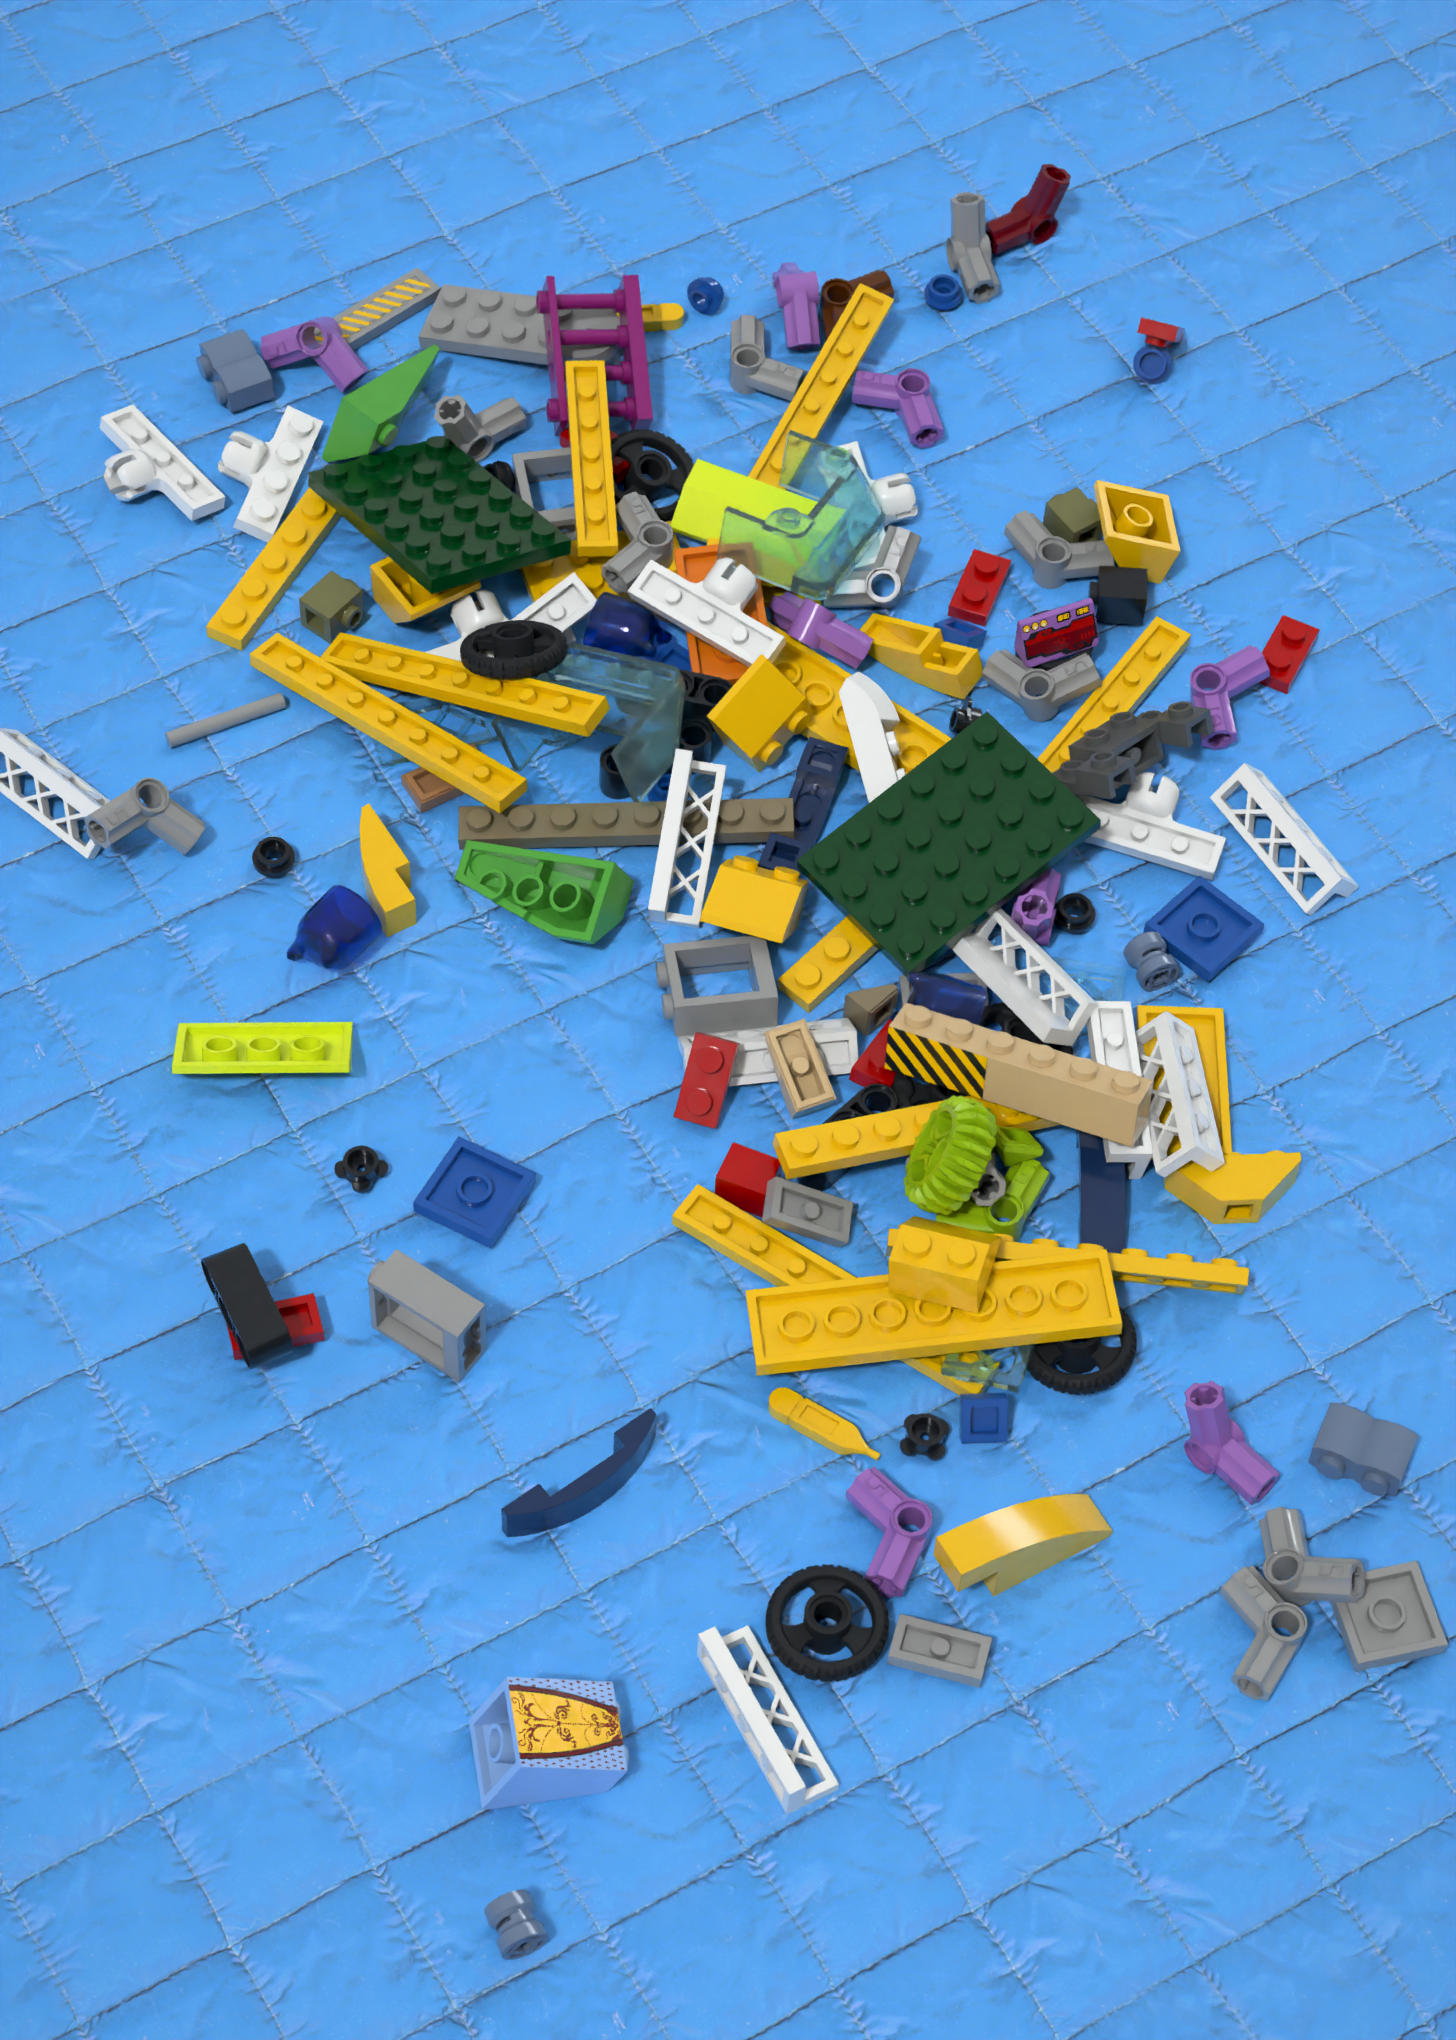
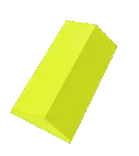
(714, 488)
(263, 1048)

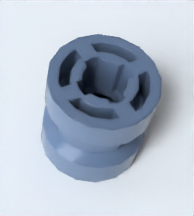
(1151, 961)
(516, 1924)

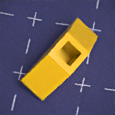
(1238, 1189)

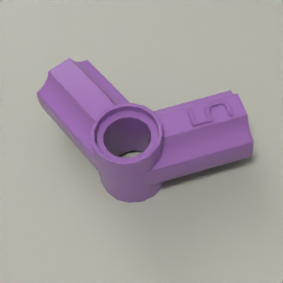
(798, 298)
(333, 355)
(908, 396)
(819, 628)
(1227, 680)
(1035, 906)
(1220, 1444)
(888, 1510)

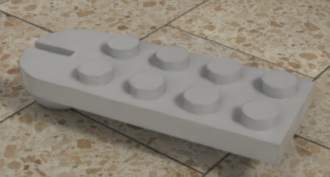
(509, 327)

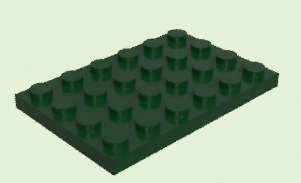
(438, 514)
(948, 844)

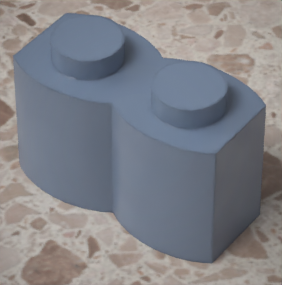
(235, 371)
(1363, 1449)

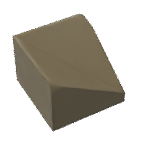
(870, 1007)

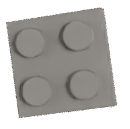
(1391, 1619)

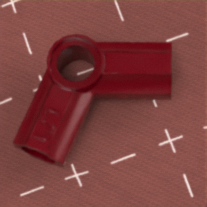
(1031, 215)

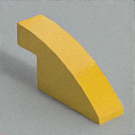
(1019, 1541)

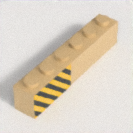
(1018, 1074)

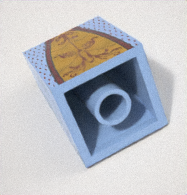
(547, 1741)

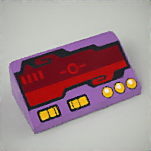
(1056, 633)

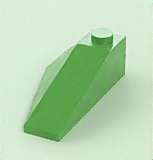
(377, 409)
(553, 891)

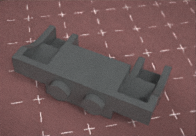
(1128, 747)

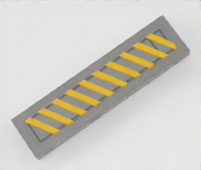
(384, 308)

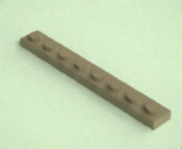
(619, 823)

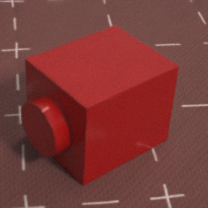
(745, 1177)

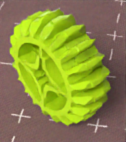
(950, 1155)

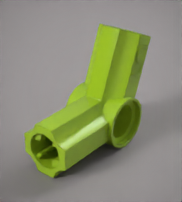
(1023, 1188)

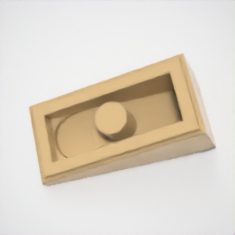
(799, 1069)

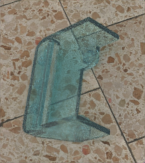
(812, 550)
(644, 709)

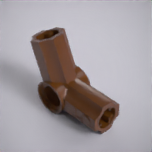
(838, 292)

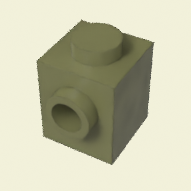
(1073, 517)
(331, 607)

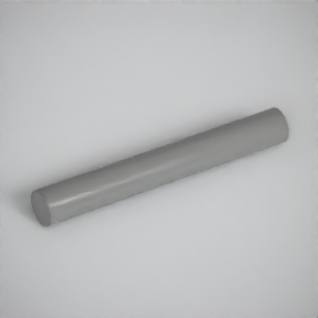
(225, 720)

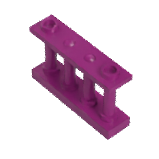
(627, 336)

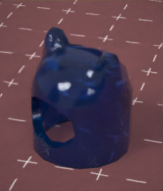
(624, 627)
(335, 930)
(947, 996)

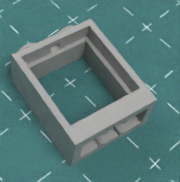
(540, 467)
(724, 1011)
(427, 1315)

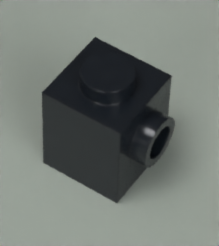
(1119, 595)

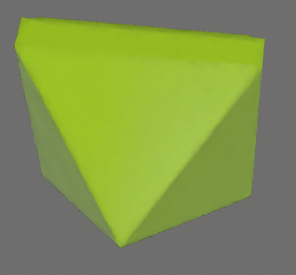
(1016, 1145)

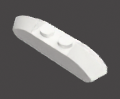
(869, 720)

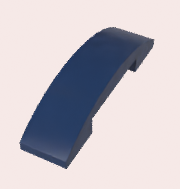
(812, 796)
(1100, 1195)
(539, 1512)

